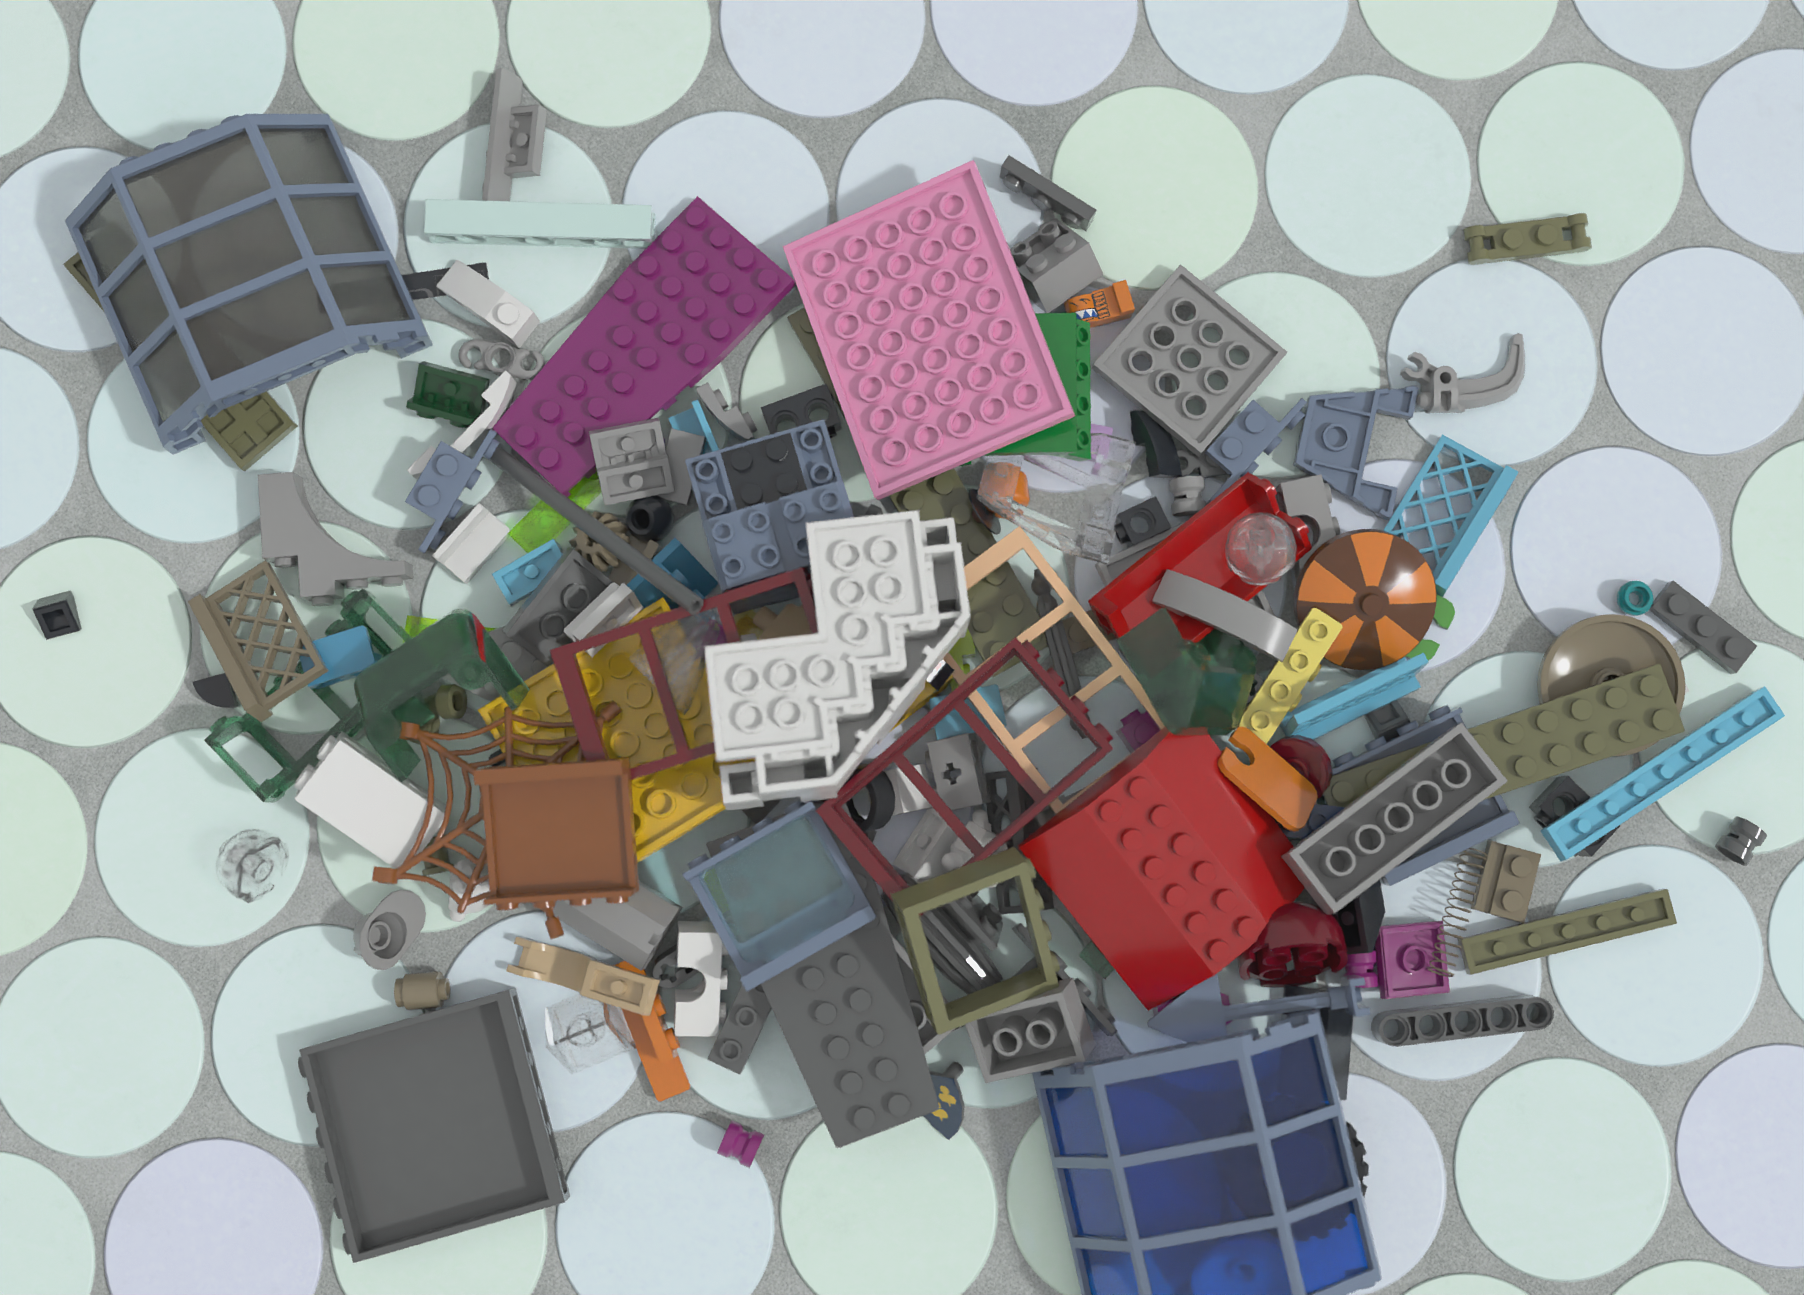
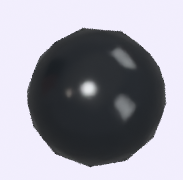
(649, 518)

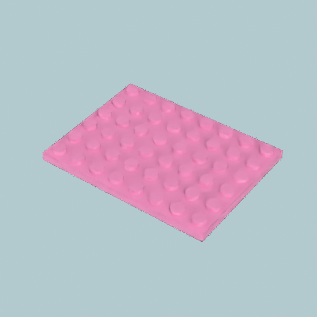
(927, 331)

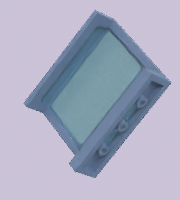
(779, 893)

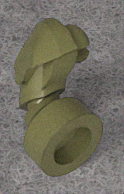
(448, 702)

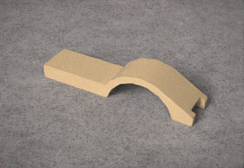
(586, 976)

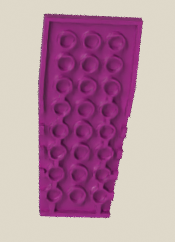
(644, 342)

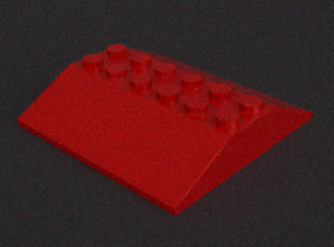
(1166, 866)

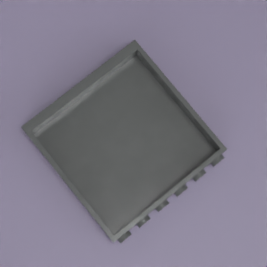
(433, 1125)

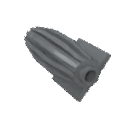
(956, 936)

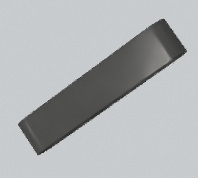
(1478, 1024)

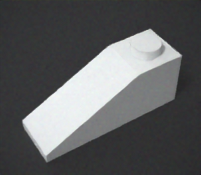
(489, 303)

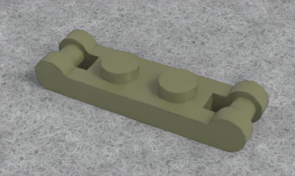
(1527, 239)

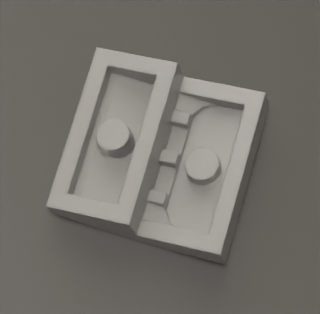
(631, 461)

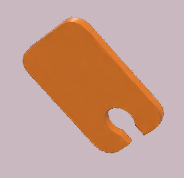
(1269, 780)

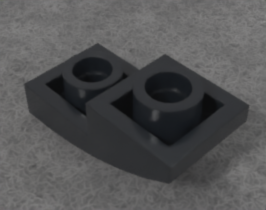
(1159, 445)

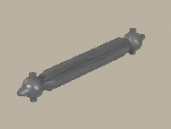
(1057, 642)

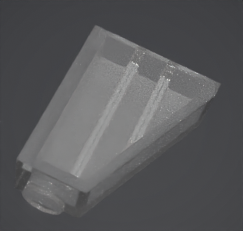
(682, 654)

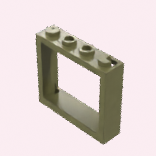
(955, 885)

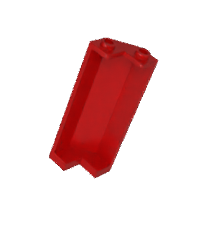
(1194, 551)

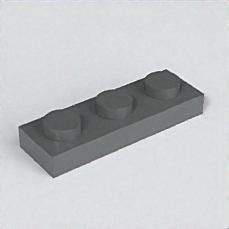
(1046, 194)
(1702, 627)

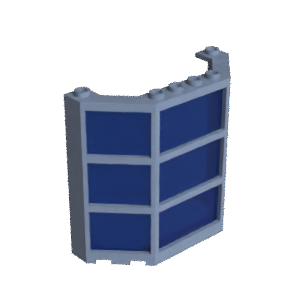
(1210, 1168)

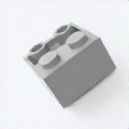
(1055, 264)

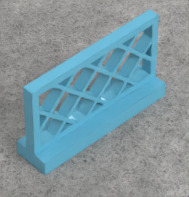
(1474, 521)
(1355, 699)

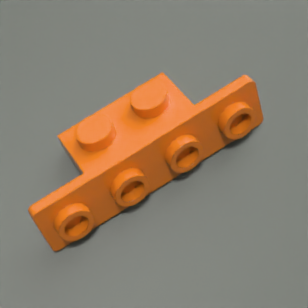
(657, 1047)

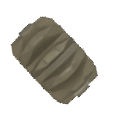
(594, 552)

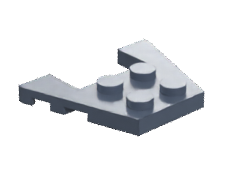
(1337, 441)

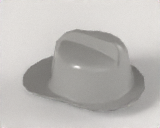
(389, 929)

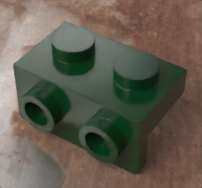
(448, 394)

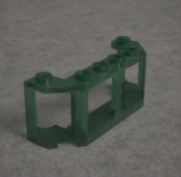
(225, 729)

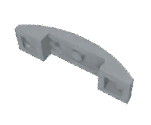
(1225, 613)

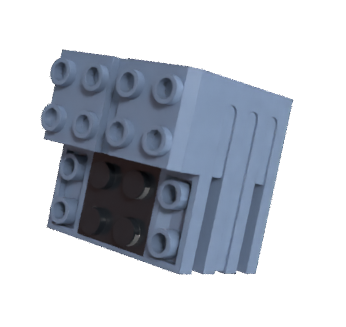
(758, 506)

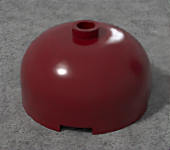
(1297, 930)

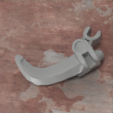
(1447, 394)

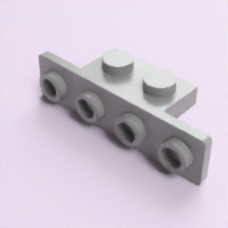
(514, 138)

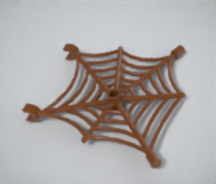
(413, 732)

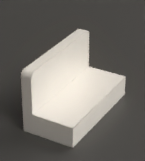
(472, 543)
(608, 611)
(926, 847)

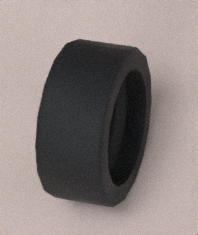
(882, 802)

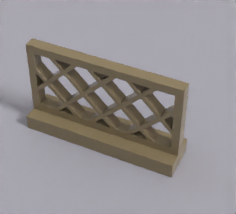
(236, 660)

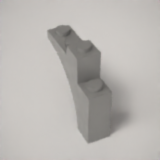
(294, 534)

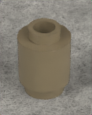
(421, 990)

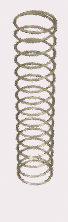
(1462, 909)

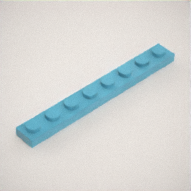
(1662, 774)

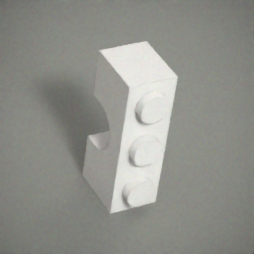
(699, 1009)

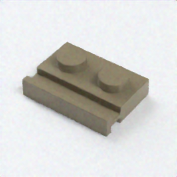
(1506, 881)

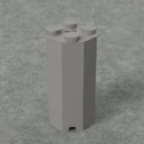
(627, 929)

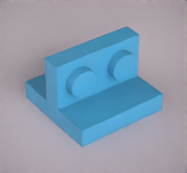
(683, 567)

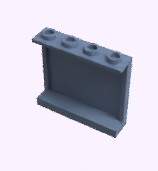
(1477, 825)

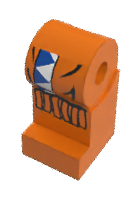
(1103, 305)

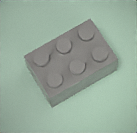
(1033, 1035)

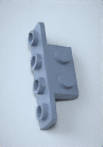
(1247, 438)
(443, 483)

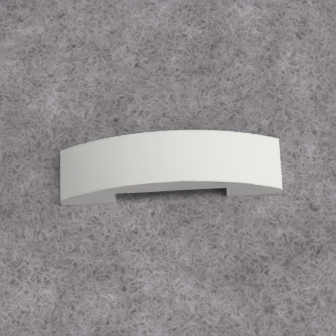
(499, 397)

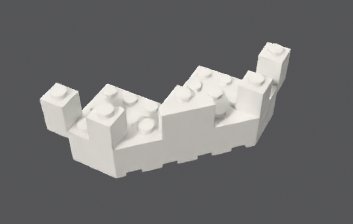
(818, 703)

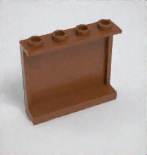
(559, 832)

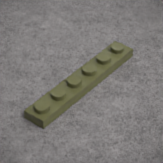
(1567, 931)

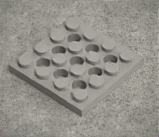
(1213, 358)

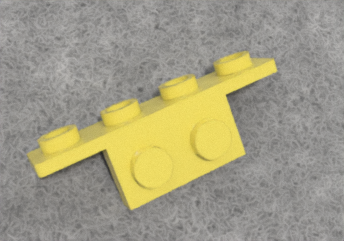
(1286, 679)

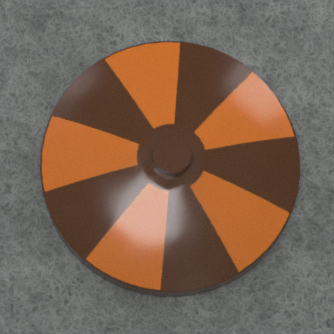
(1375, 590)

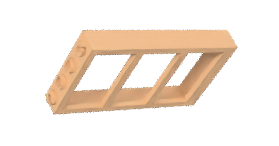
(979, 569)

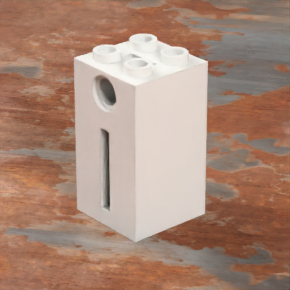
(366, 800)

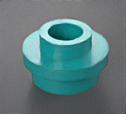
(1642, 591)

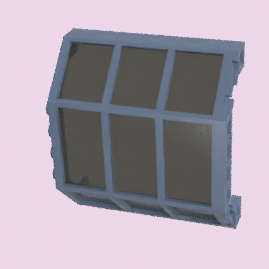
(240, 266)

